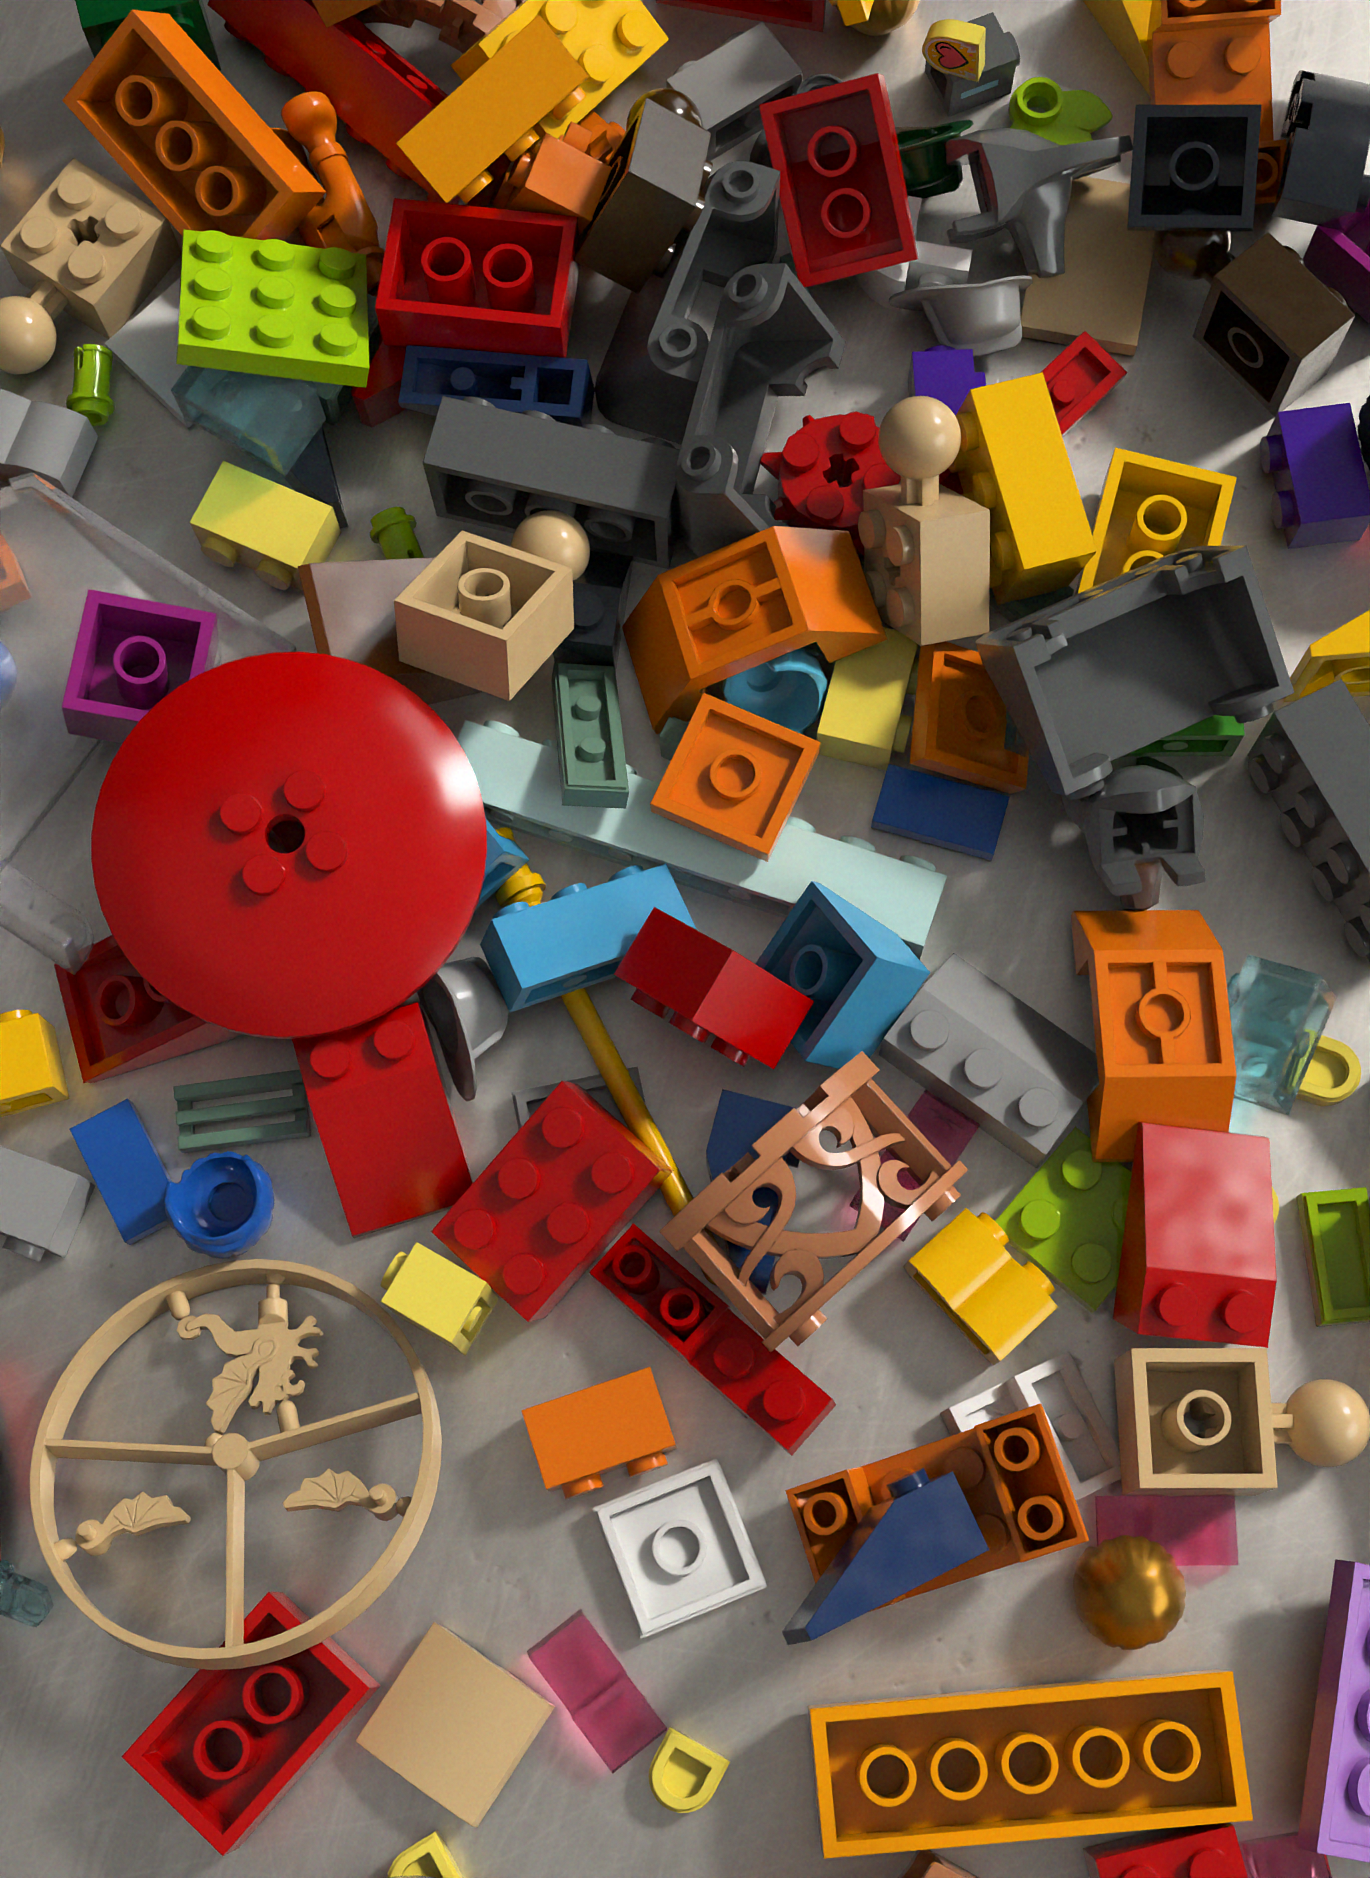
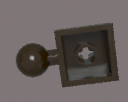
(649, 191)
(1262, 313)

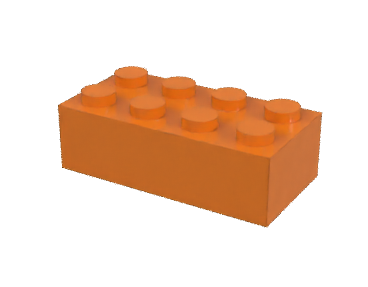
(189, 134)

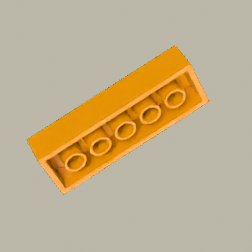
(1028, 1763)

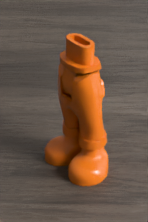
(344, 214)

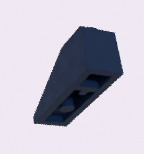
(506, 380)
(891, 1551)

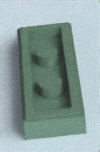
(589, 736)

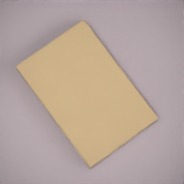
(1102, 276)

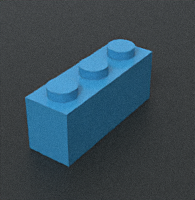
(575, 935)

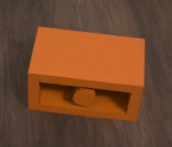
(600, 1432)

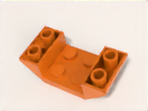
(1218, 57)
(746, 610)
(1156, 1024)
(1005, 1472)

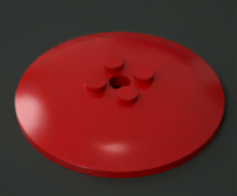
(309, 933)

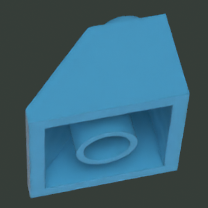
(849, 968)

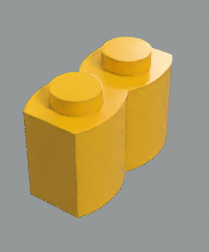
(981, 1284)

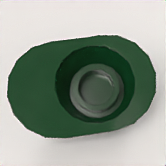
(925, 158)

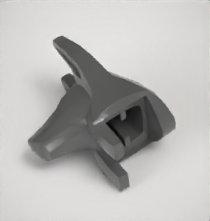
(1027, 188)
(1139, 828)

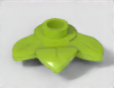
(1067, 115)

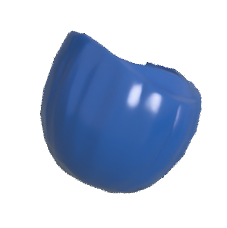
(221, 1204)

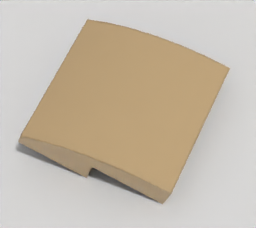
(455, 1724)

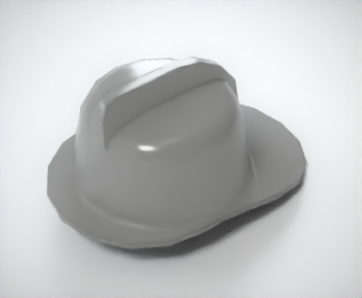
(971, 315)
(466, 1015)

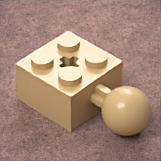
(83, 253)
(922, 539)
(492, 608)
(1232, 1396)

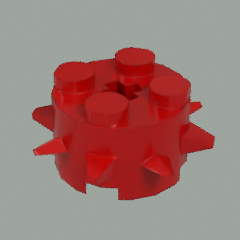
(818, 461)

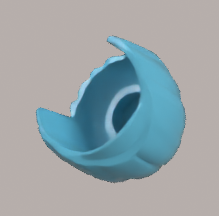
(783, 690)

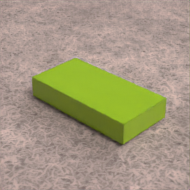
(1337, 1254)

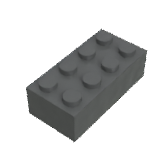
(507, 465)
(1318, 773)

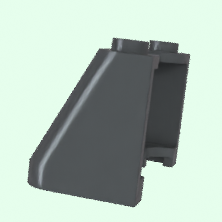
(656, 349)
(759, 349)
(1137, 663)

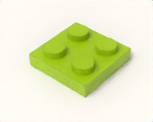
(1072, 1220)

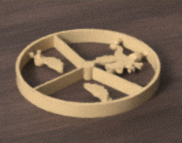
(261, 1351)

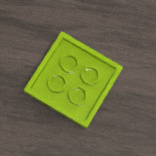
(273, 309)

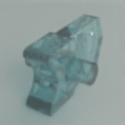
(23, 1597)

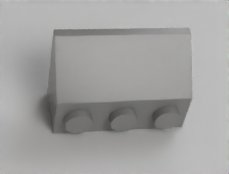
(992, 1059)

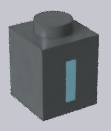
(996, 78)

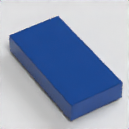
(940, 812)
(125, 1169)

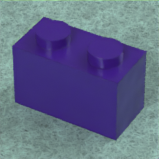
(1317, 476)

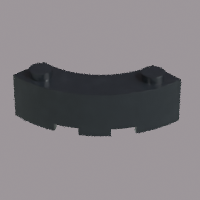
(1325, 151)

